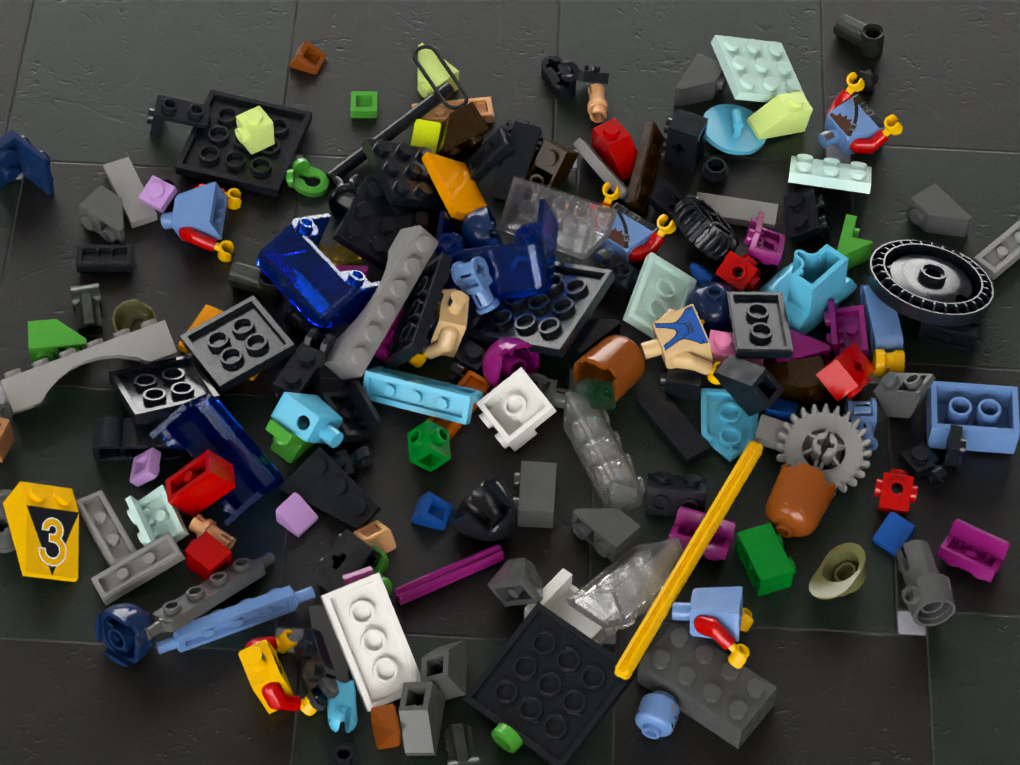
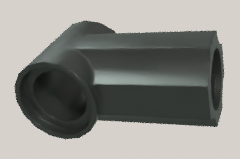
(866, 36)
(254, 280)
(87, 304)
(460, 745)

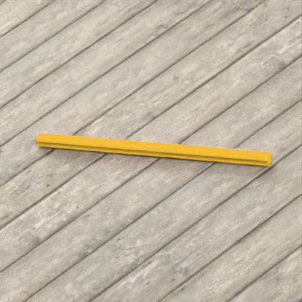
(688, 561)

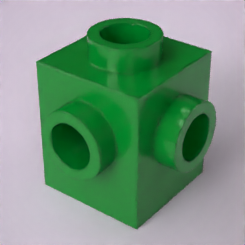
(429, 446)

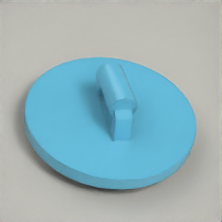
(730, 130)

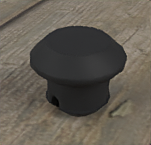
(869, 78)

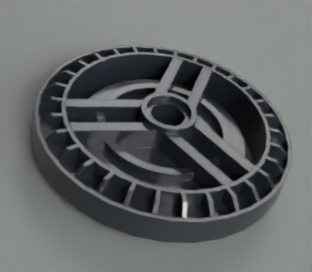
(928, 280)

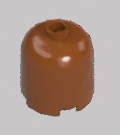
(612, 360)
(798, 500)

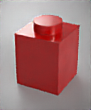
(207, 556)

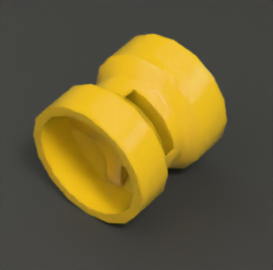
(888, 362)

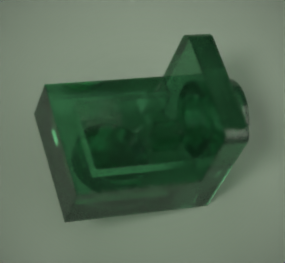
(599, 393)

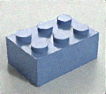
(984, 411)

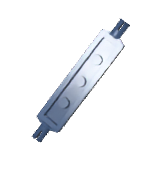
(235, 618)

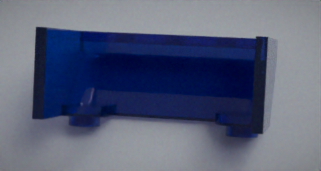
(516, 267)
(310, 278)
(208, 425)

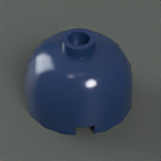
(480, 229)
(711, 305)
(124, 633)

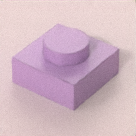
(157, 194)
(145, 467)

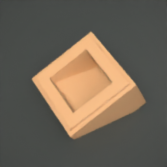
(377, 535)

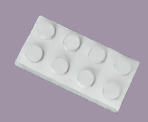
(371, 640)

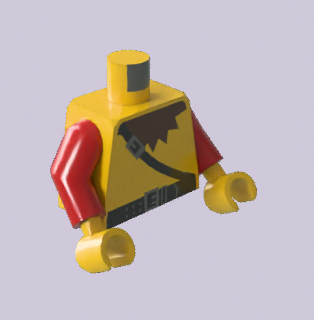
(268, 674)

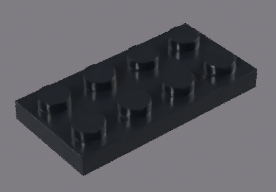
(418, 313)

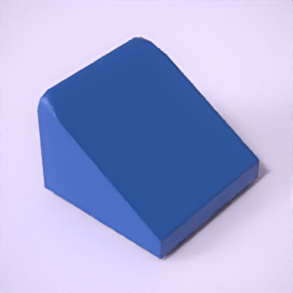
(782, 410)
(432, 512)
(894, 533)

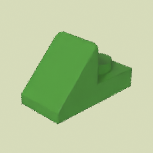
(851, 246)
(286, 443)

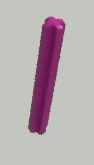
(449, 574)

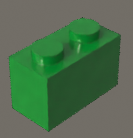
(764, 559)

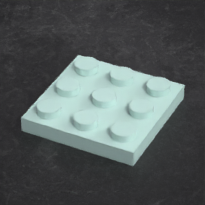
(755, 68)

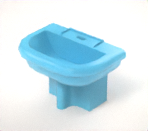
(810, 284)

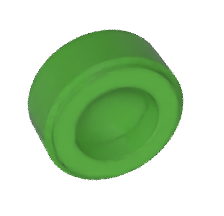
(506, 738)

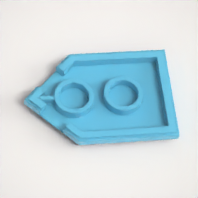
(725, 423)

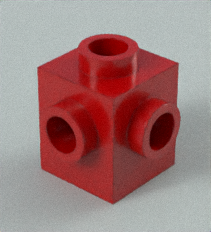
(732, 266)
(894, 502)

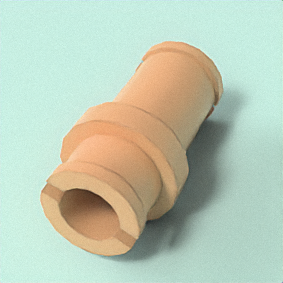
(597, 105)
(200, 525)

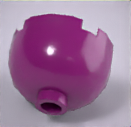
(504, 359)

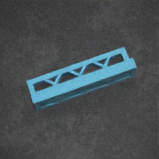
(420, 394)

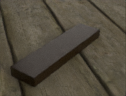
(645, 169)

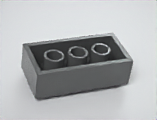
(707, 685)

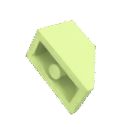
(435, 71)
(781, 116)

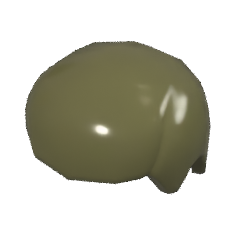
(131, 314)

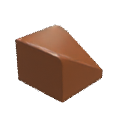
(385, 726)

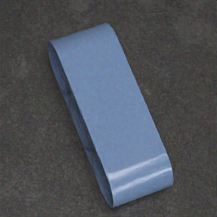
(881, 322)

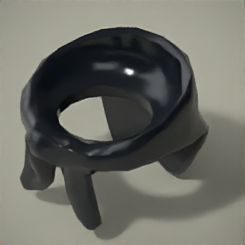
(339, 207)

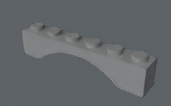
(362, 338)
(143, 345)

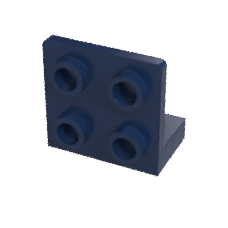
(19, 157)

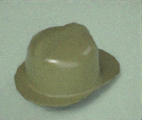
(840, 572)

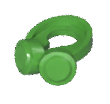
(302, 168)

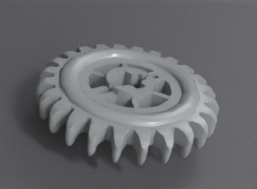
(832, 425)

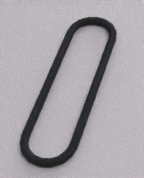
(431, 82)

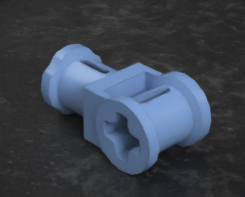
(476, 282)
(867, 413)

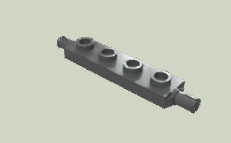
(208, 594)

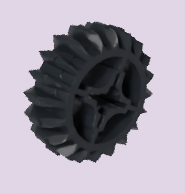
(705, 227)

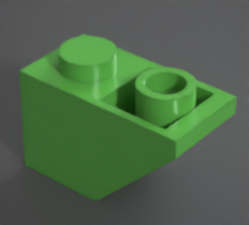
(50, 338)

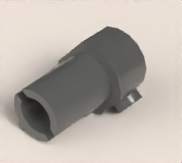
(926, 591)

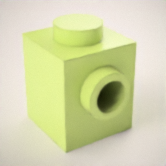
(255, 130)

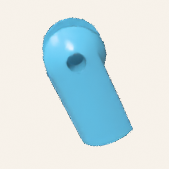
(343, 707)

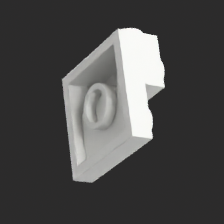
(515, 410)

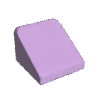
(295, 515)

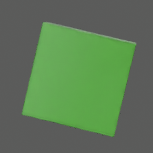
(364, 104)

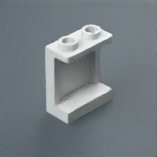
(555, 599)

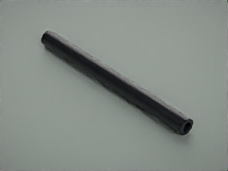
(392, 131)

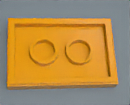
(453, 185)

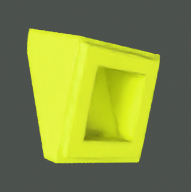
(426, 134)

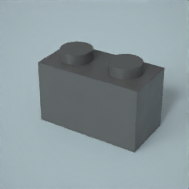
(536, 494)

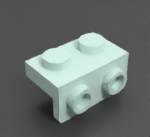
(155, 517)

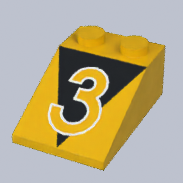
(44, 530)

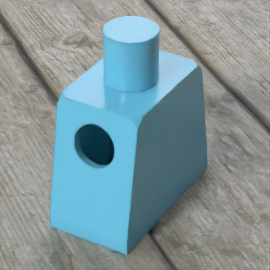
(309, 418)

